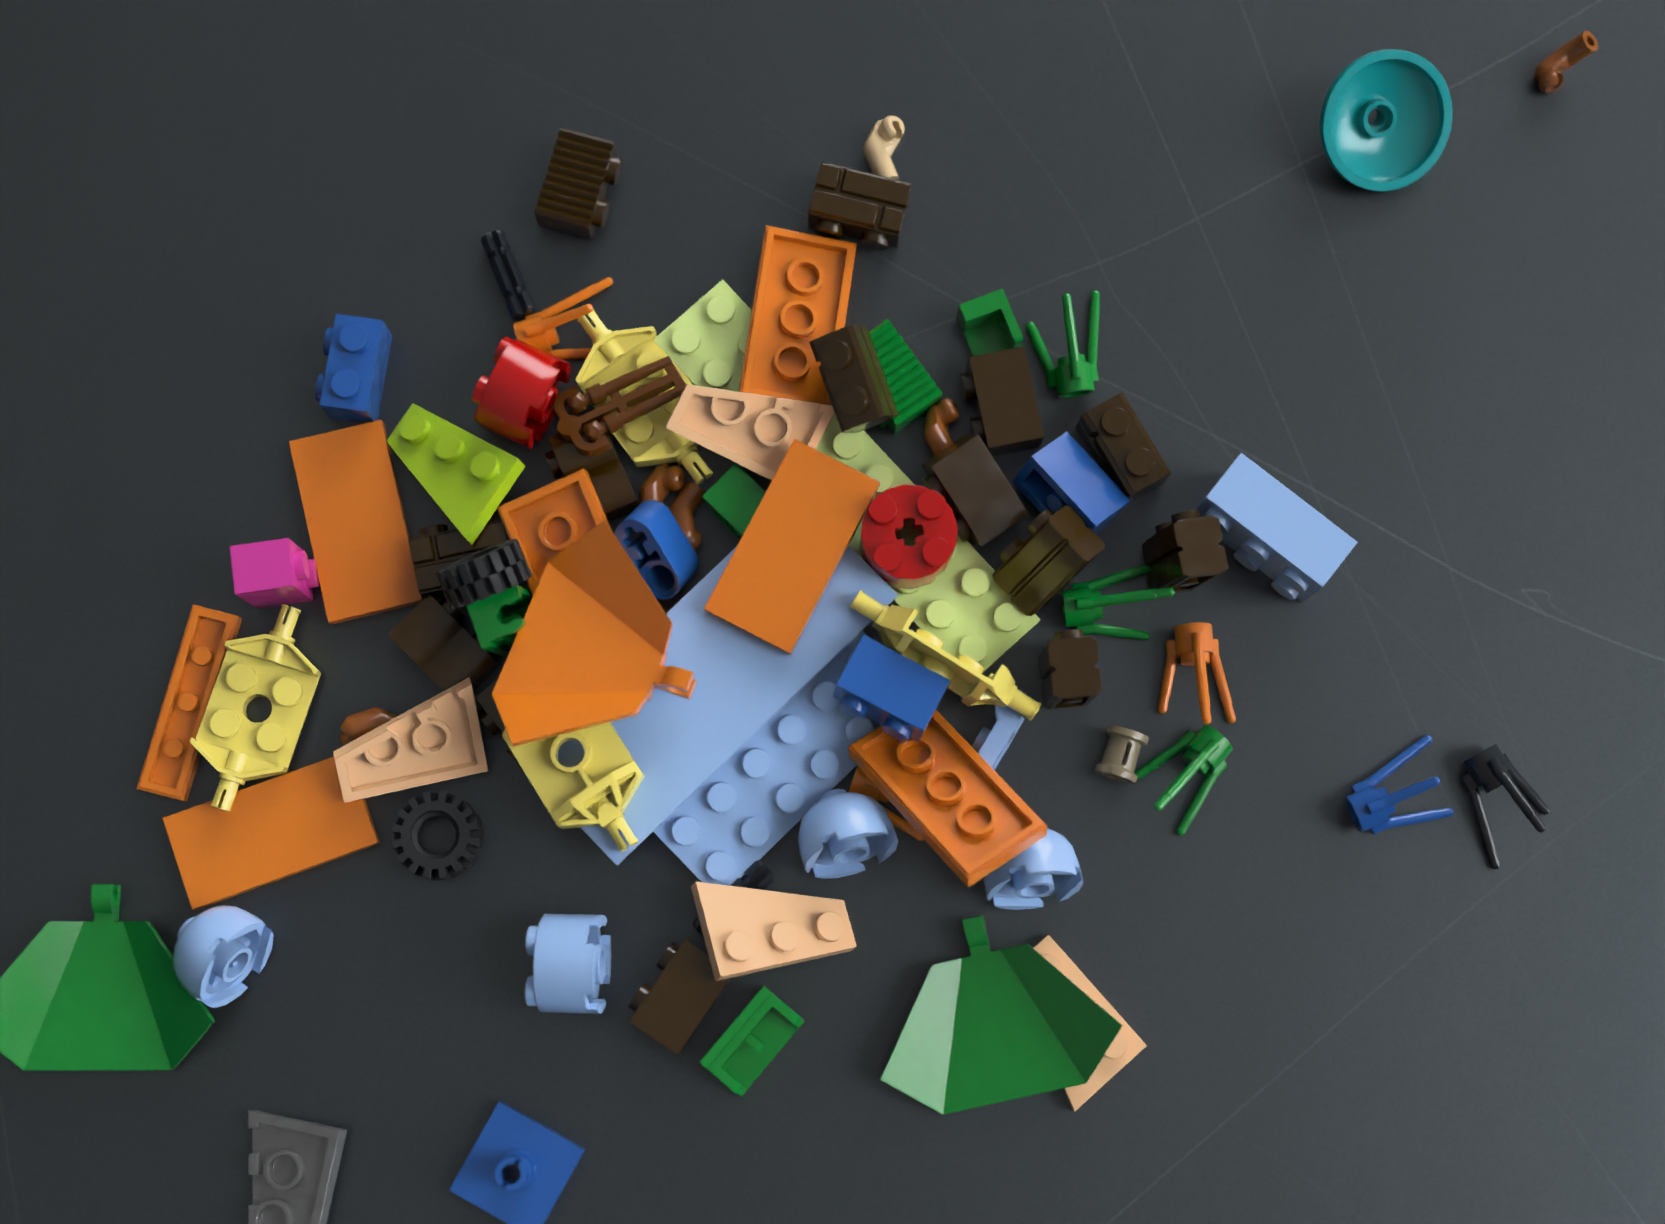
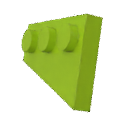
(455, 468)

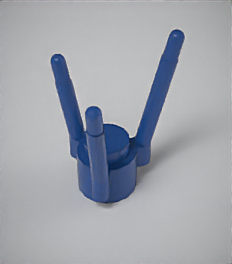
(1371, 806)

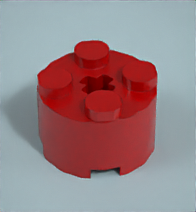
(520, 392)
(912, 509)

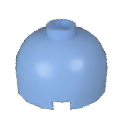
(843, 833)
(1036, 872)
(219, 952)

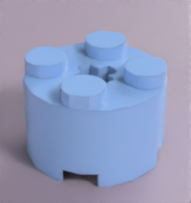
(568, 963)

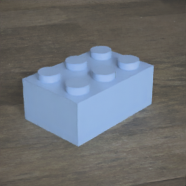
(1275, 530)

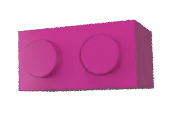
(273, 573)

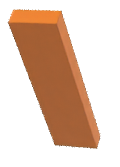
(171, 756)

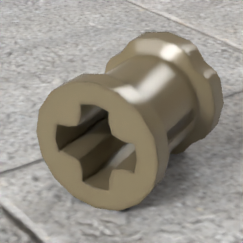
(1121, 754)

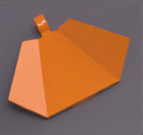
(587, 645)

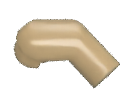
(881, 144)

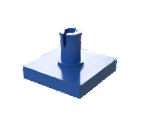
(517, 1168)

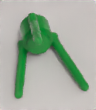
(1073, 375)
(1084, 604)
(1203, 753)

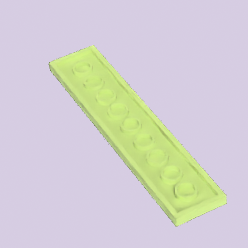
(964, 601)

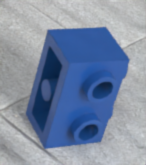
(354, 369)
(1073, 482)
(889, 690)

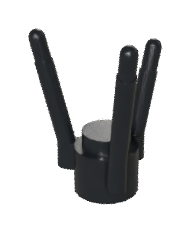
(1491, 771)

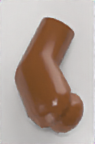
(1550, 70)
(936, 424)
(660, 483)
(683, 508)
(363, 722)

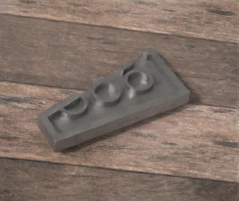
(292, 1169)

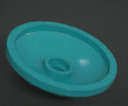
(1409, 125)

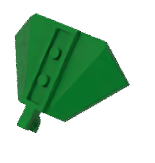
(98, 997)
(997, 1030)

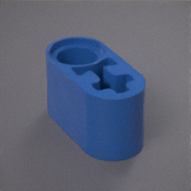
(658, 548)

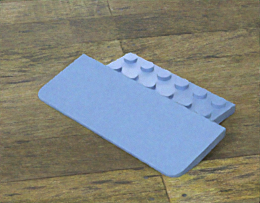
(753, 738)

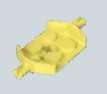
(645, 437)
(925, 649)
(252, 669)
(589, 792)

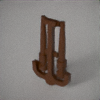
(617, 412)

